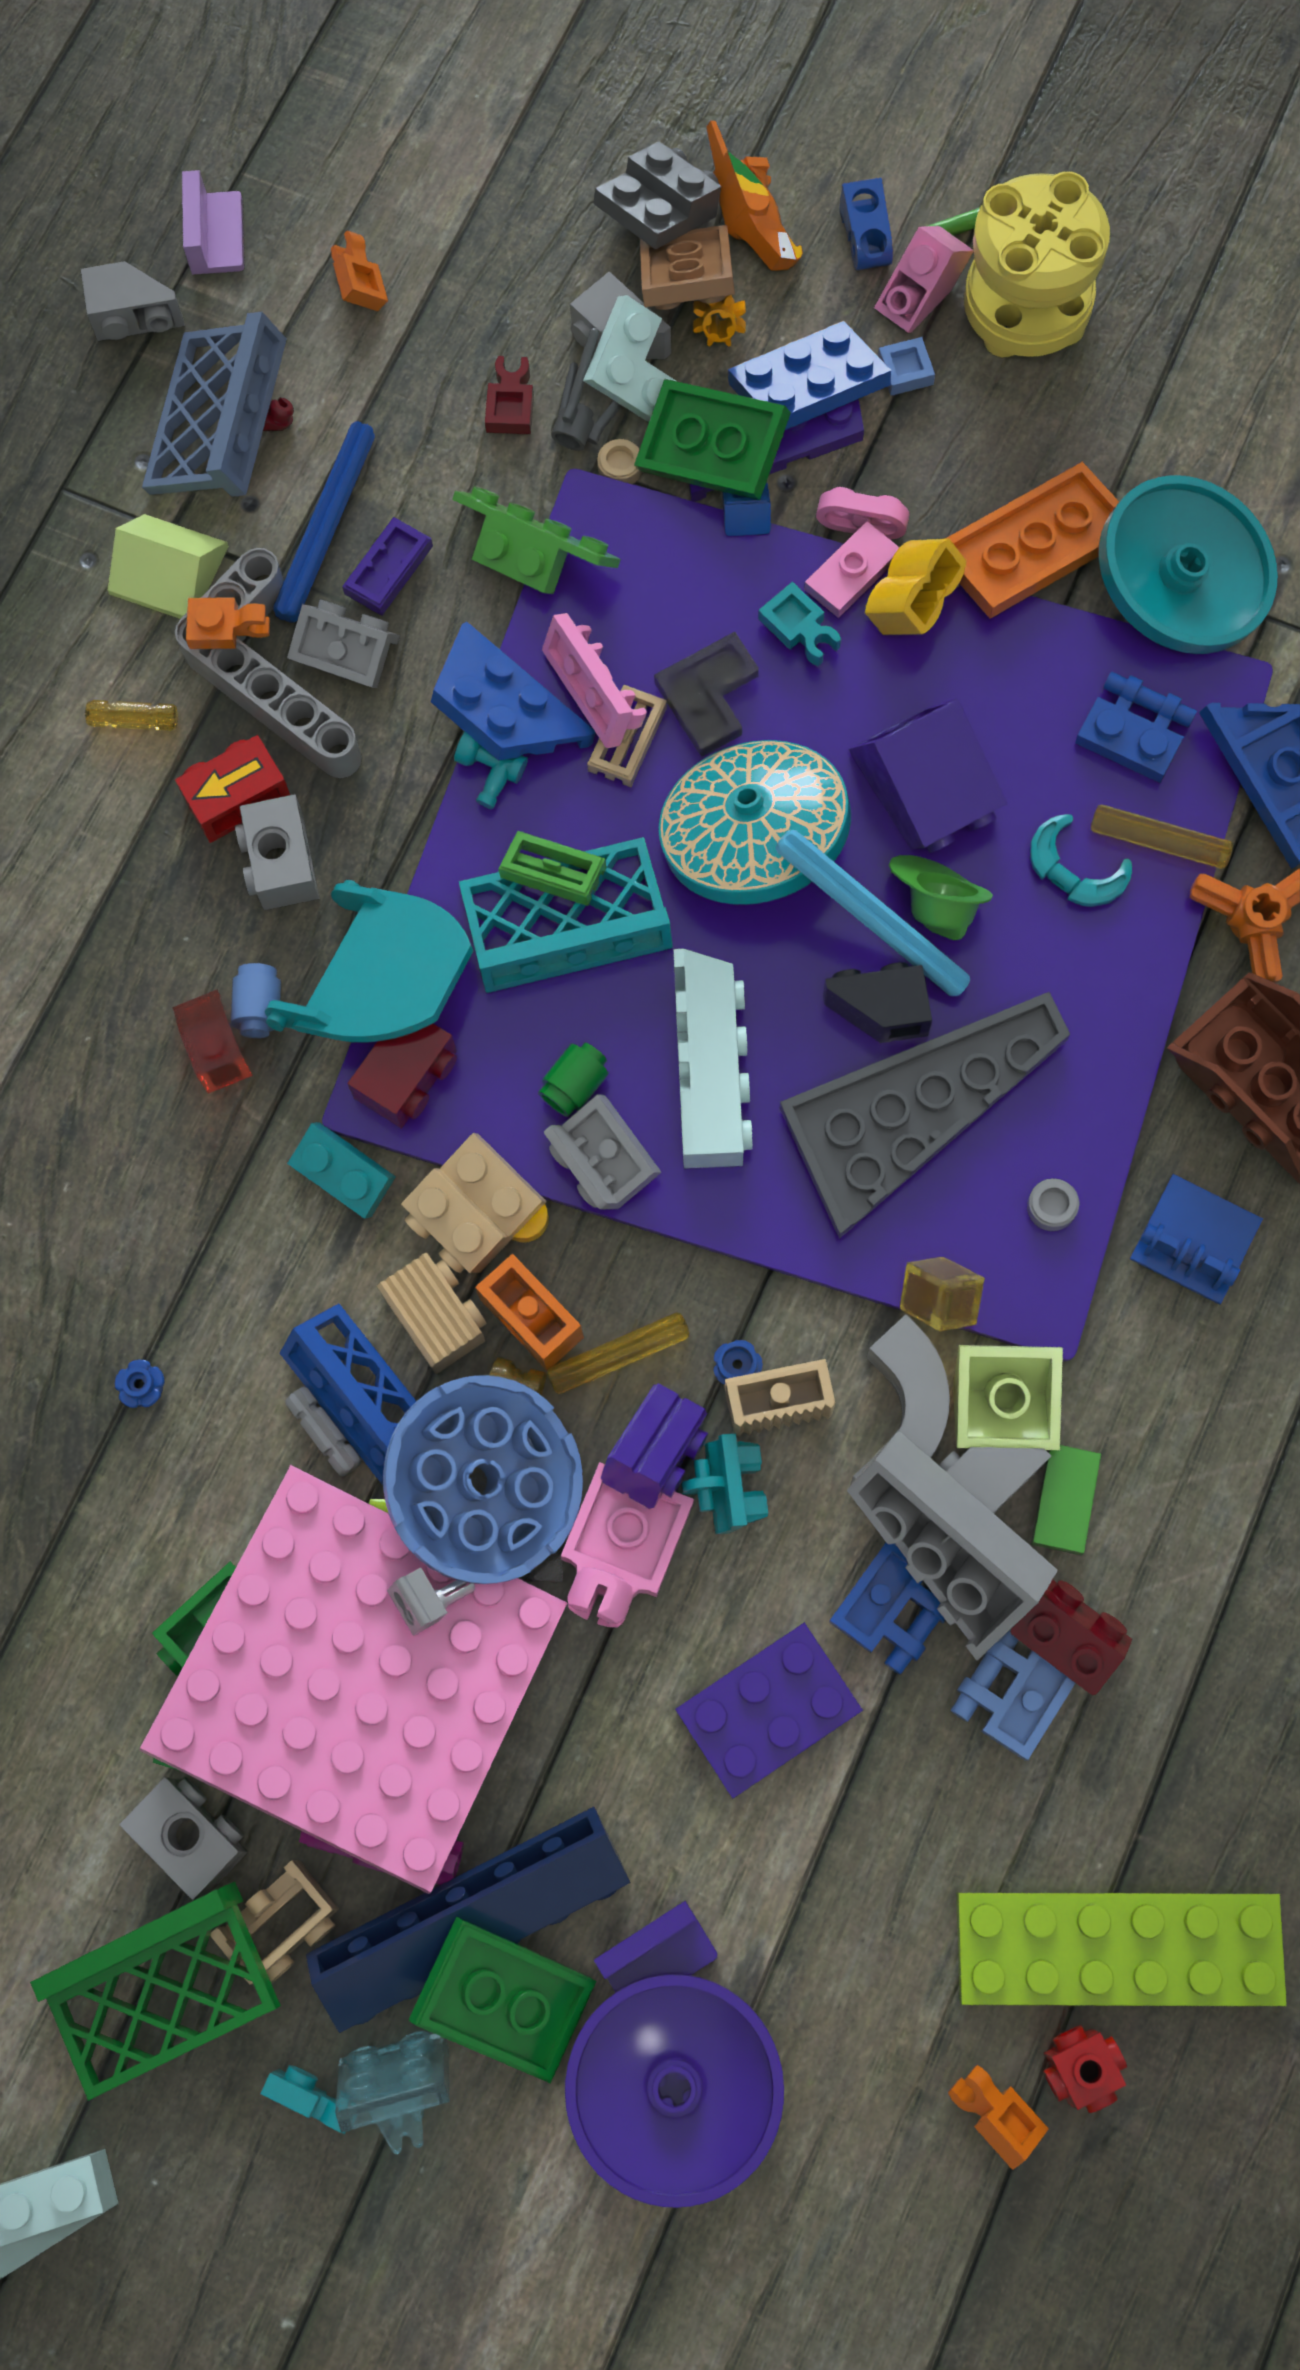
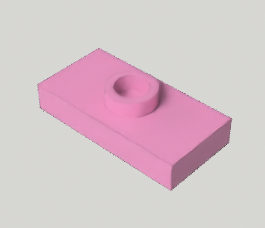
(851, 569)

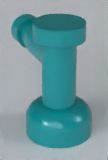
(512, 769)

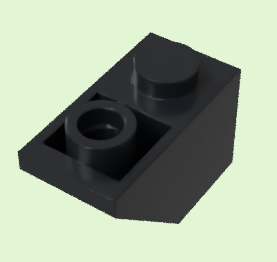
(882, 1003)

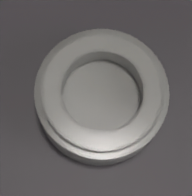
(1053, 1204)

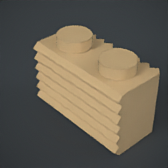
(432, 1312)
(780, 1397)

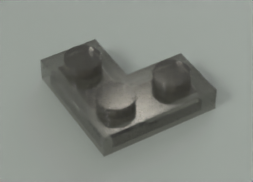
(697, 689)

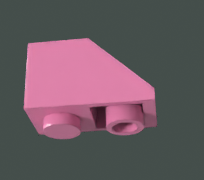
(923, 276)

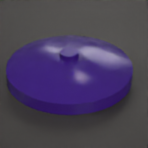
(674, 2090)

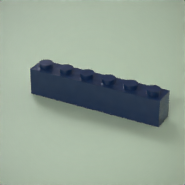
(506, 1895)

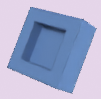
(908, 365)

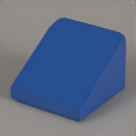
(747, 515)

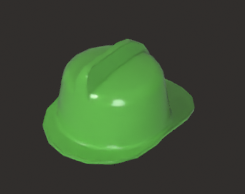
(939, 895)

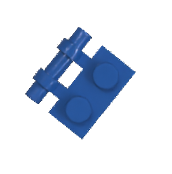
(1131, 738)
(877, 1601)

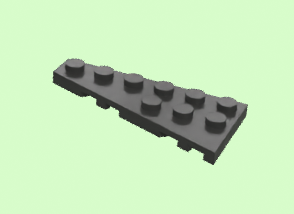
(895, 1115)

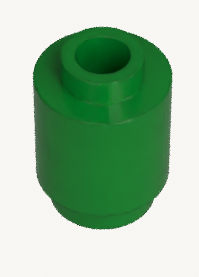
(573, 1078)

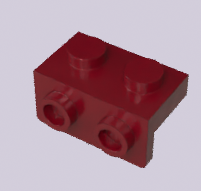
(1074, 1636)

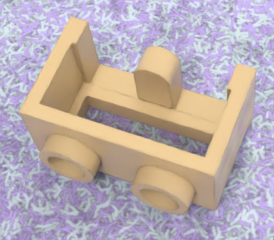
(267, 1903)

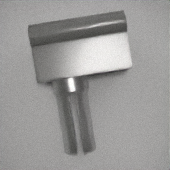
(420, 1603)

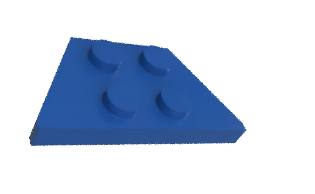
(502, 702)
(1265, 757)

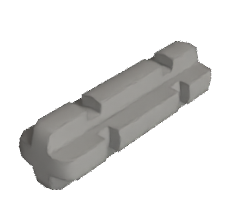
(323, 1431)

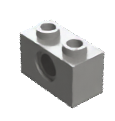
(271, 826)
(155, 1826)

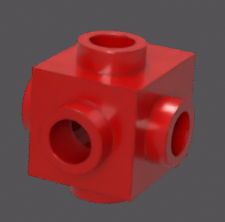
(1068, 2055)

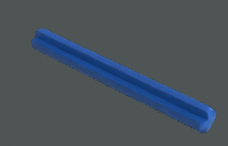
(324, 522)

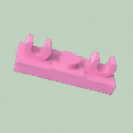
(590, 680)

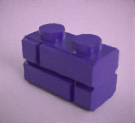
(654, 1446)

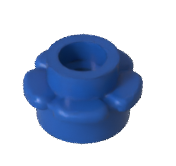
(736, 1350)
(151, 1390)

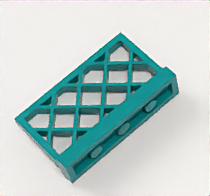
(574, 948)

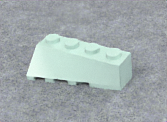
(709, 1061)
(51, 2206)

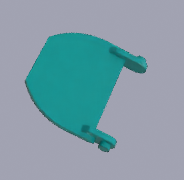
(387, 972)

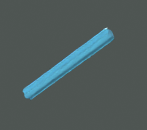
(872, 912)

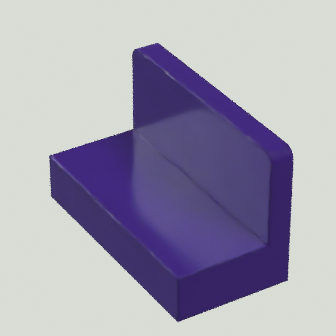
(665, 1946)

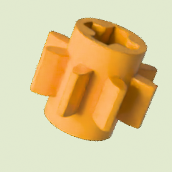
(712, 326)

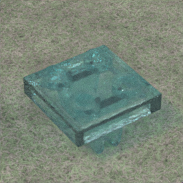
(393, 2086)

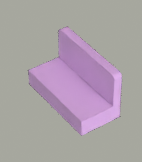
(211, 227)

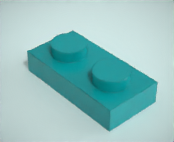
(341, 1170)

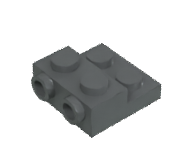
(660, 195)

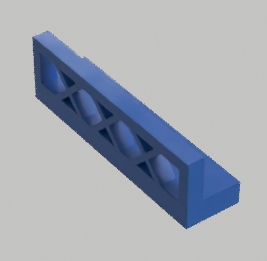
(336, 1389)

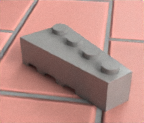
(952, 1543)

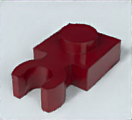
(510, 400)

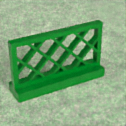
(126, 1955)

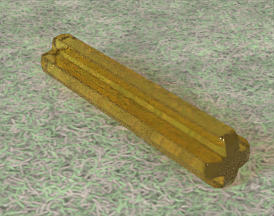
(1161, 836)
(618, 1353)

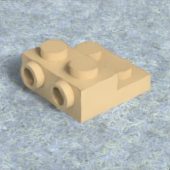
(472, 1205)

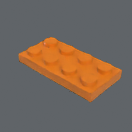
(1034, 539)

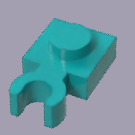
(798, 619)
(298, 2092)

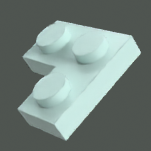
(619, 359)

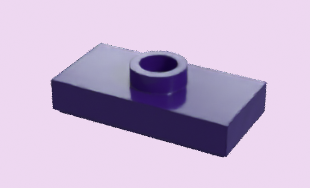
(387, 566)

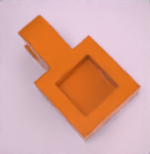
(357, 277)
(218, 622)
(1005, 2117)

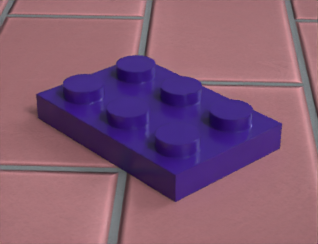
(768, 1710)

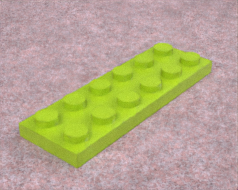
(1120, 1949)

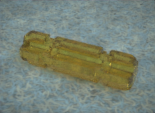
(131, 715)

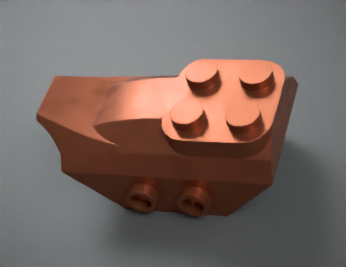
(1249, 1063)

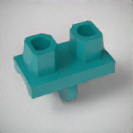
(720, 1483)

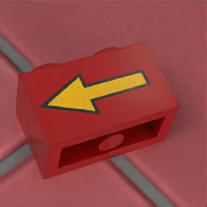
(228, 781)

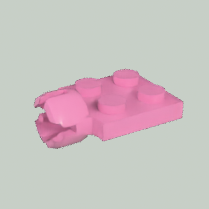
(621, 1549)

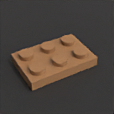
(687, 269)

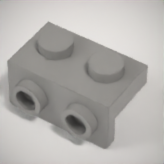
(602, 1154)

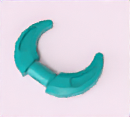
(1085, 893)

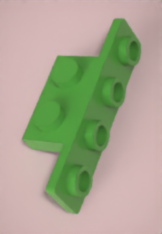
(524, 547)

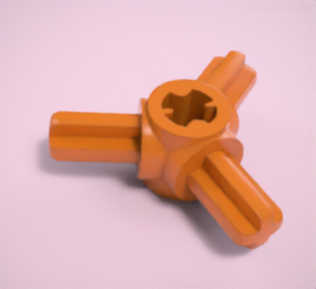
(1253, 916)

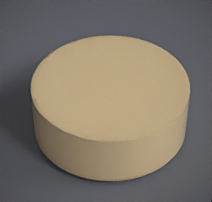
(617, 461)

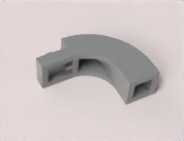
(920, 1381)

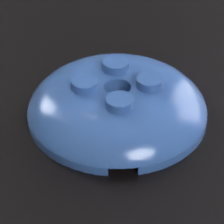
(528, 1469)

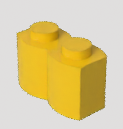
(915, 586)

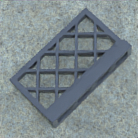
(239, 411)

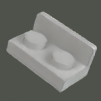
(341, 644)

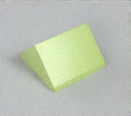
(162, 564)
(1008, 1396)

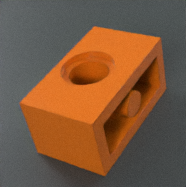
(529, 1312)

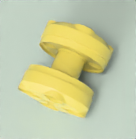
(1034, 262)

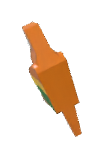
(749, 206)

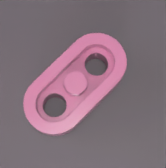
(848, 511)

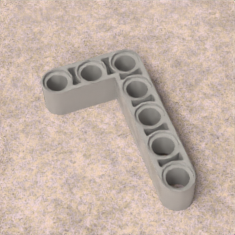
(260, 676)

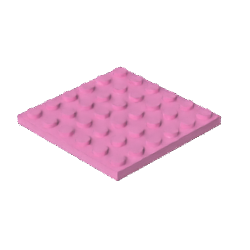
(329, 1705)

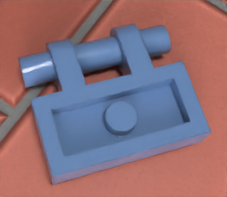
(1027, 1705)

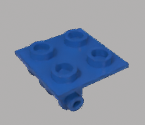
(1196, 1239)

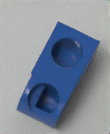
(867, 224)

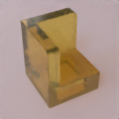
(941, 1293)

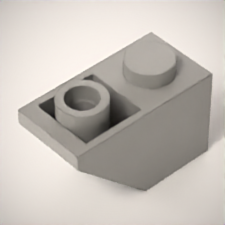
(127, 302)

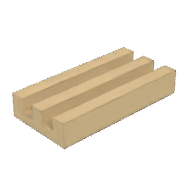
(613, 768)

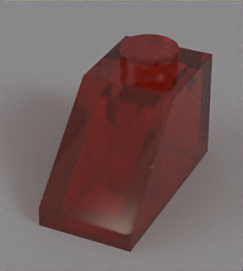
(211, 1042)

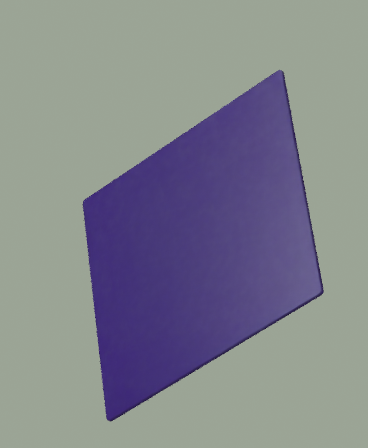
(1108, 966)

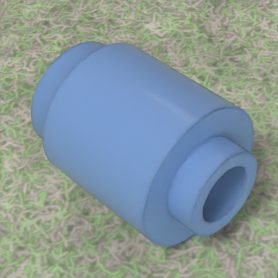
(251, 994)

